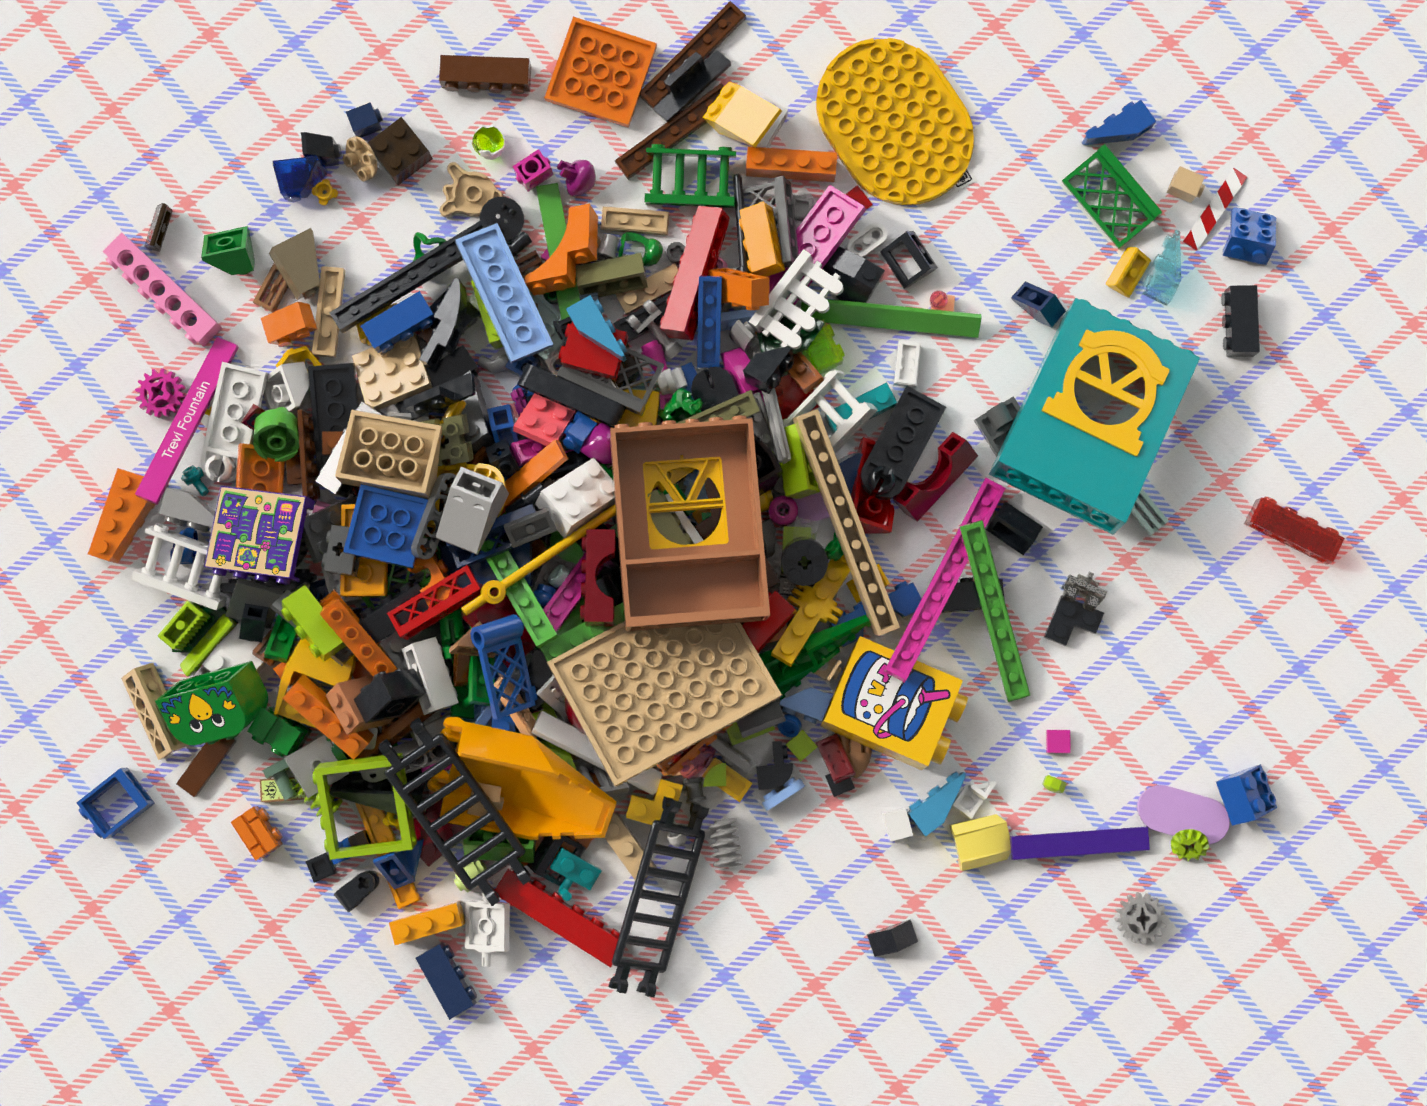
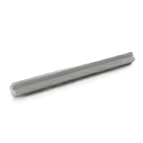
(775, 421)

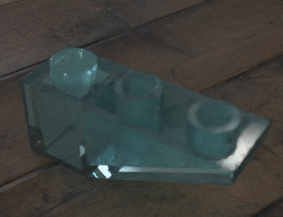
(1167, 272)

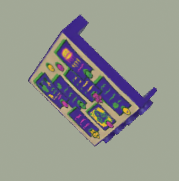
(257, 534)

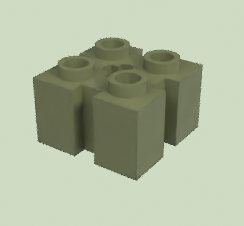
(454, 429)

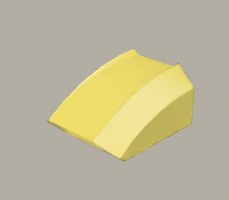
(981, 841)

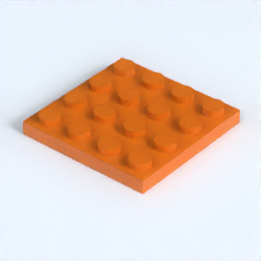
(600, 72)

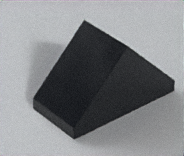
(892, 938)

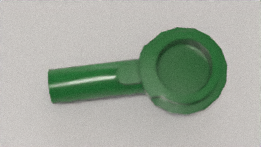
(833, 549)

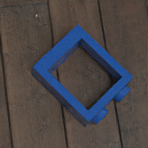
(132, 787)

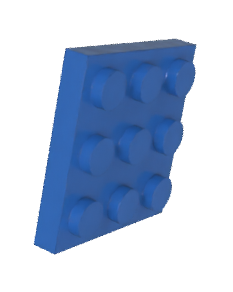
(384, 526)

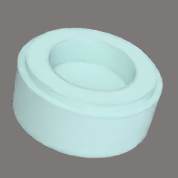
(558, 576)

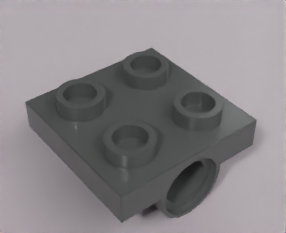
(997, 423)

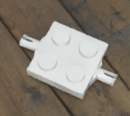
(487, 928)

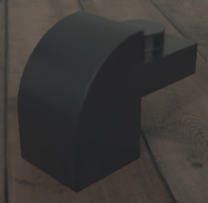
(778, 774)

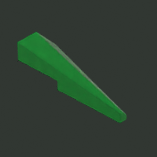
(815, 653)

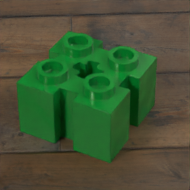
(278, 731)

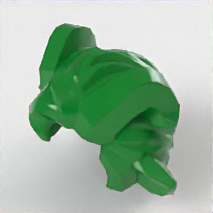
(680, 406)

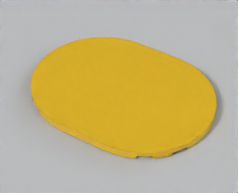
(894, 121)

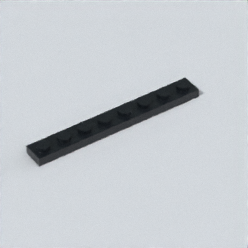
(401, 282)

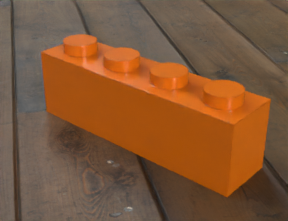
(791, 164)
(315, 707)

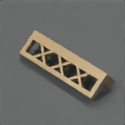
(150, 688)

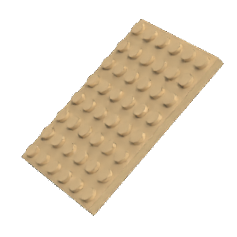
(660, 690)

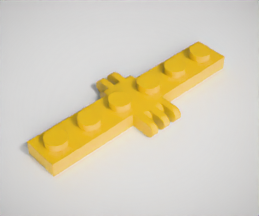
(814, 606)

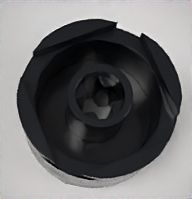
(815, 568)

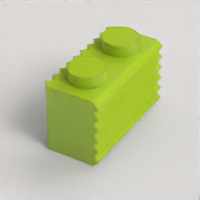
(183, 625)

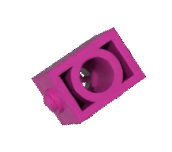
(533, 170)

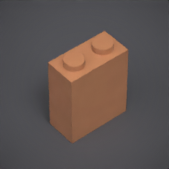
(342, 701)

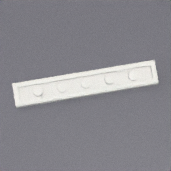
(578, 744)

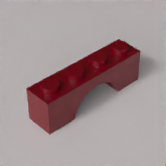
(953, 459)
(600, 548)

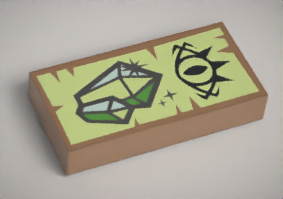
(270, 792)

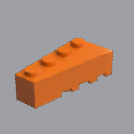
(120, 517)

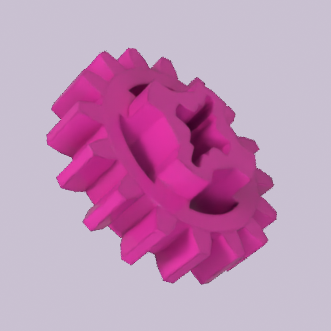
(155, 402)

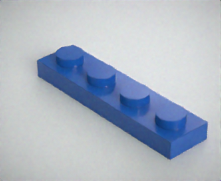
(709, 321)

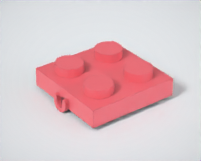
(543, 420)

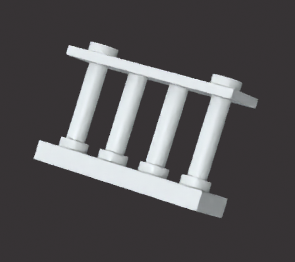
(845, 427)
(169, 582)

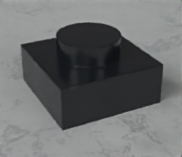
(841, 787)

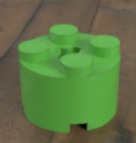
(276, 434)

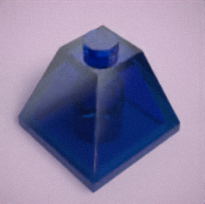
(298, 176)

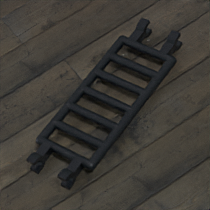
(466, 776)
(651, 969)

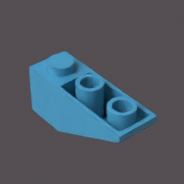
(591, 324)
(934, 809)

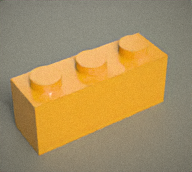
(761, 240)
(427, 923)

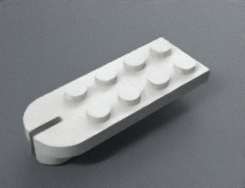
(234, 395)

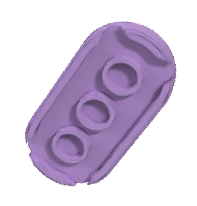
(1175, 810)

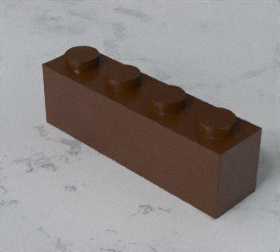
(485, 73)

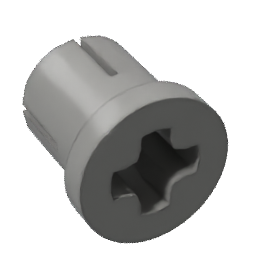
(608, 247)

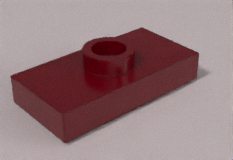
(835, 758)

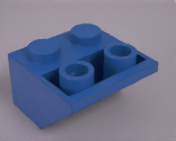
(1246, 795)

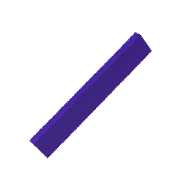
(1079, 843)

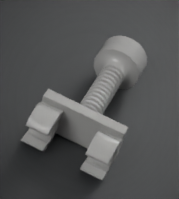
(671, 348)

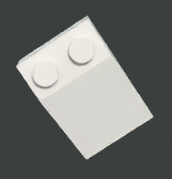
(234, 651)

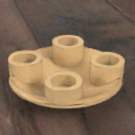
(360, 158)

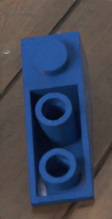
(1124, 127)

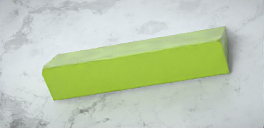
(206, 645)

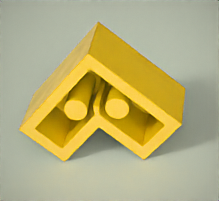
(648, 810)

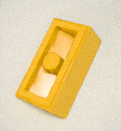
(1128, 271)

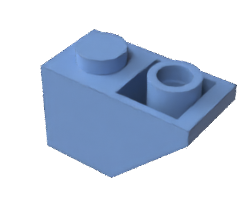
(808, 702)

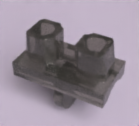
(1084, 588)

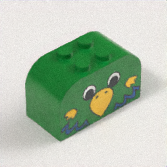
(213, 704)

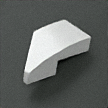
(971, 798)

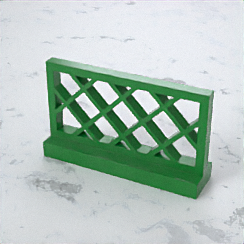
(1126, 183)

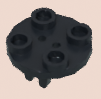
(507, 209)

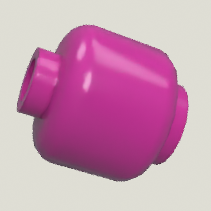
(784, 503)

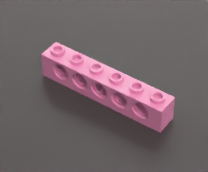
(121, 250)

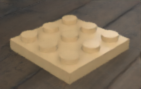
(393, 374)

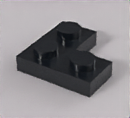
(1069, 615)

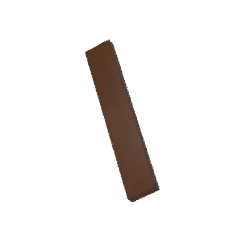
(703, 43)
(669, 134)

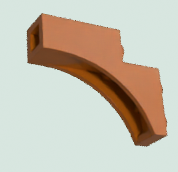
(576, 247)

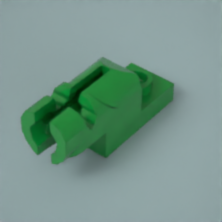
(451, 631)

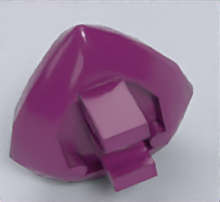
(579, 176)
(598, 444)

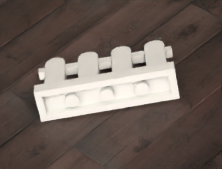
(791, 284)

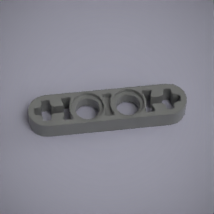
(430, 513)

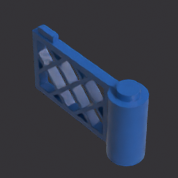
(491, 638)

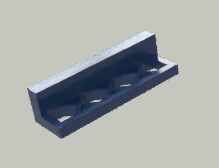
(496, 530)

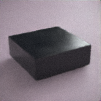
(320, 867)

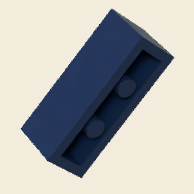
(447, 980)

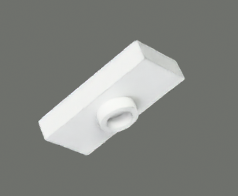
(907, 363)

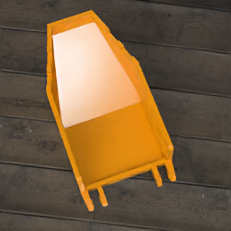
(538, 786)

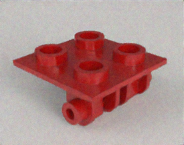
(790, 396)

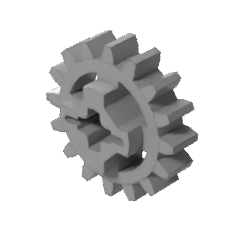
(1141, 927)

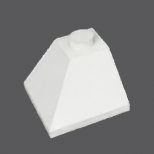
(286, 386)

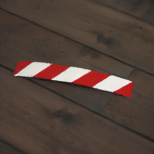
(1215, 209)

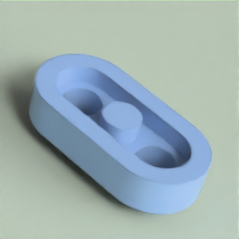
(774, 798)

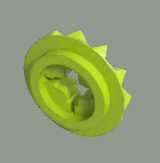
(1188, 837)

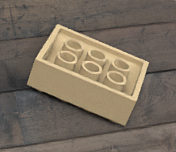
(390, 454)

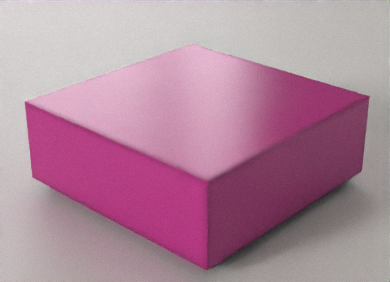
(1058, 741)

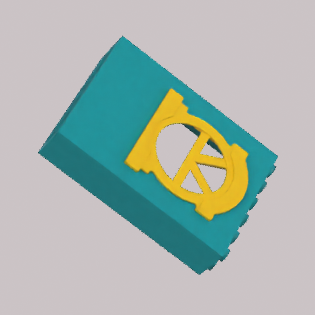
(1069, 457)

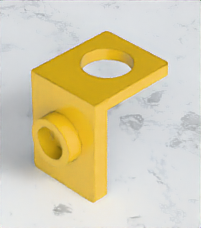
(298, 355)

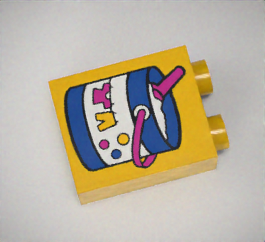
(891, 714)

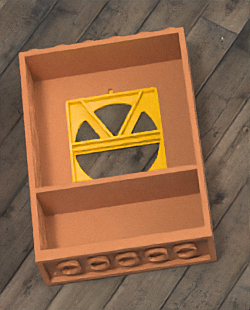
(699, 582)

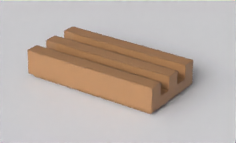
(282, 290)

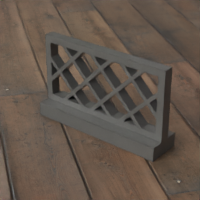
(785, 215)
(630, 401)

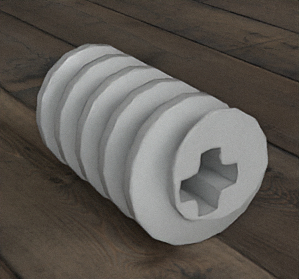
(724, 843)

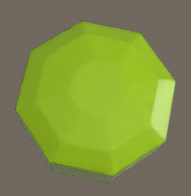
(1053, 784)

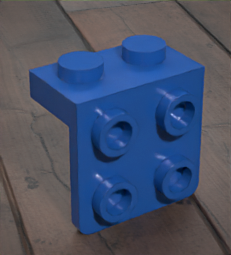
(1251, 236)

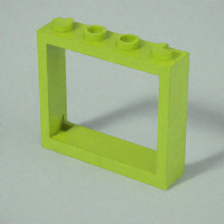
(327, 821)

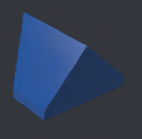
(400, 866)

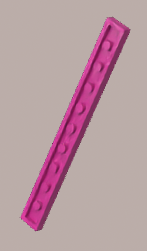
(941, 585)

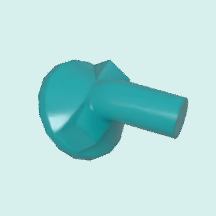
(192, 476)

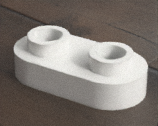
(866, 241)

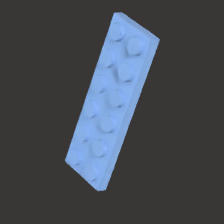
(504, 293)

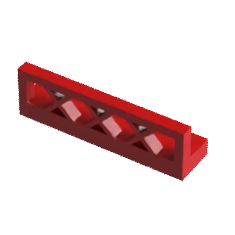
(441, 609)

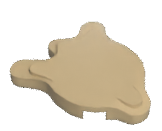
(467, 192)

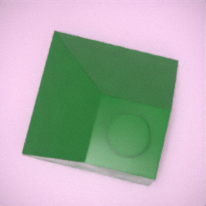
(229, 251)

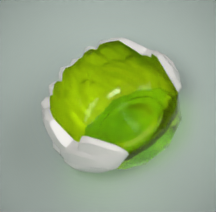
(488, 142)

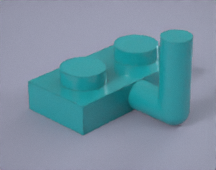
(574, 870)

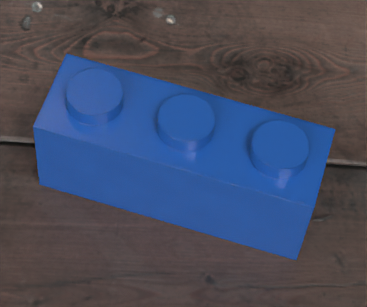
(398, 323)

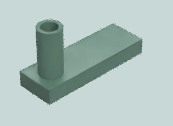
(278, 773)

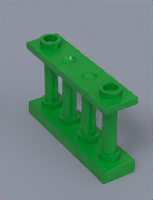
(700, 196)
(474, 692)

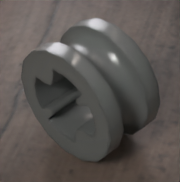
(672, 247)

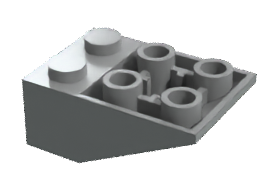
(186, 508)
(471, 510)

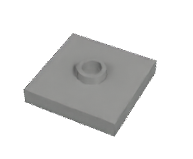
(307, 759)

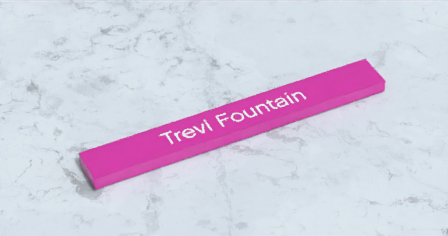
(185, 422)

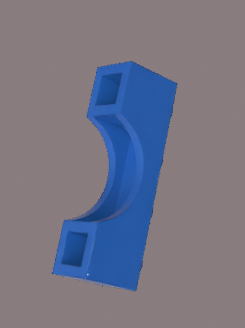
(903, 600)

